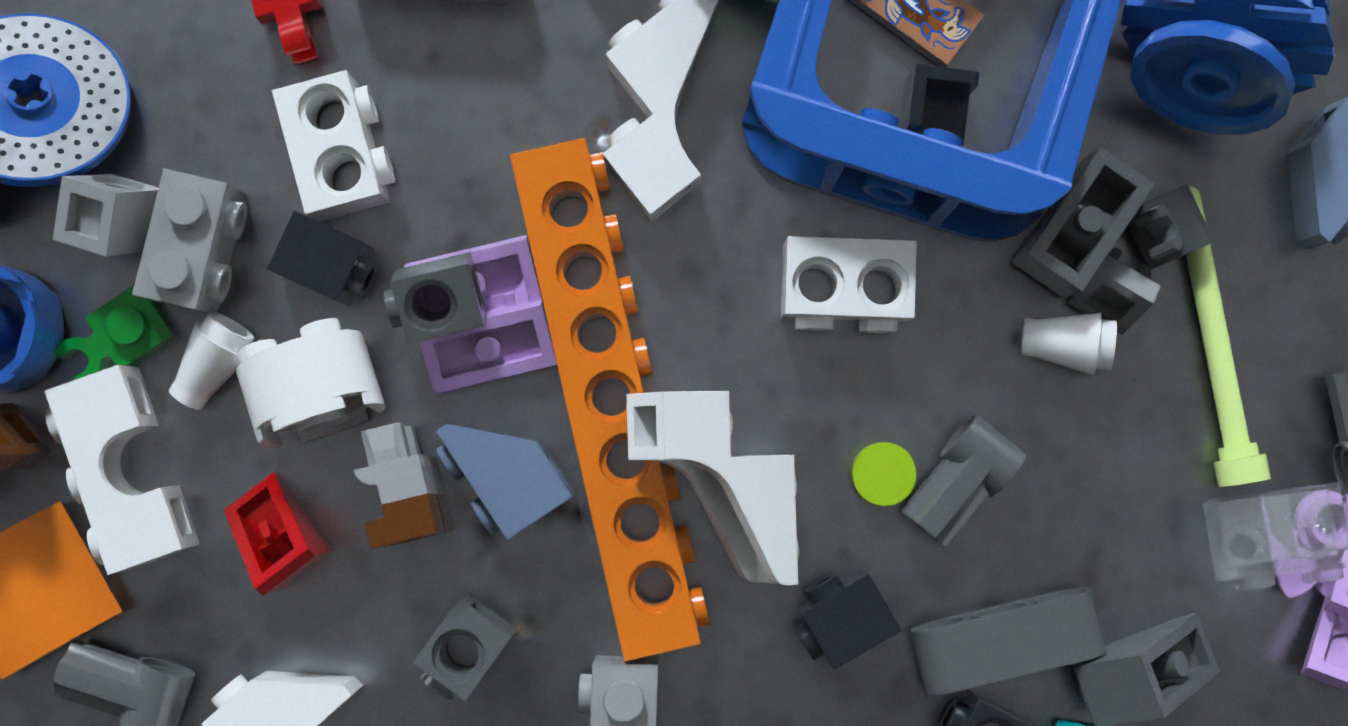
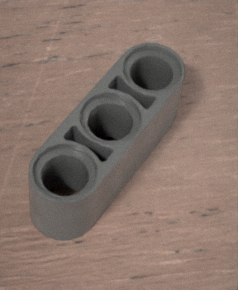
(1008, 641)

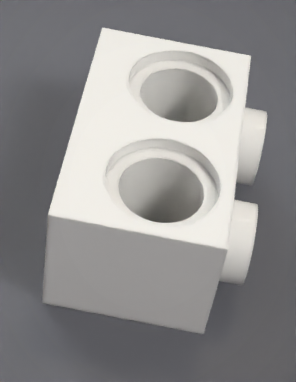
(320, 152)
(846, 264)

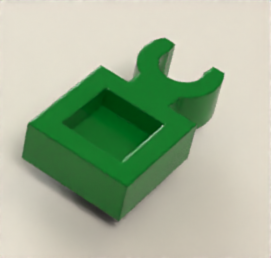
(124, 331)

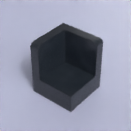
(937, 99)

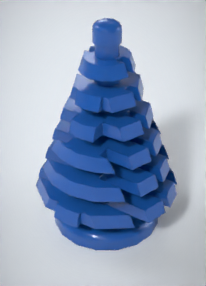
(1226, 61)

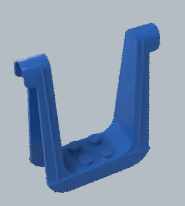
(927, 176)

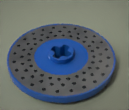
(81, 94)

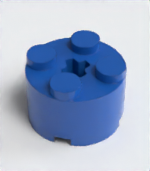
(28, 329)

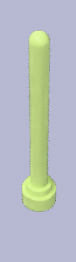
(1238, 458)

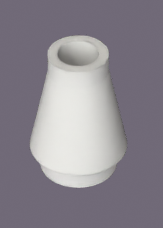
(1072, 341)
(209, 359)

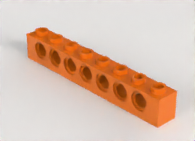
(542, 180)

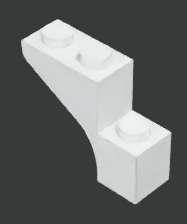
(654, 69)
(743, 496)

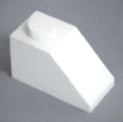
(281, 699)

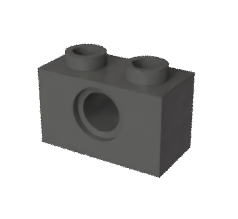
(1083, 223)

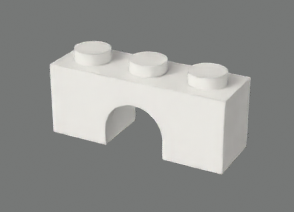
(94, 423)

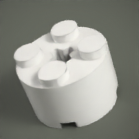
(308, 383)

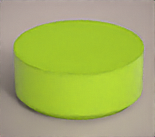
(883, 473)

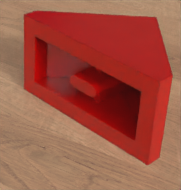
(275, 535)

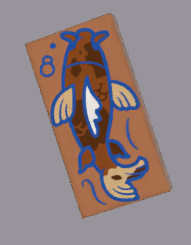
(929, 26)

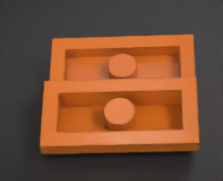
(47, 589)

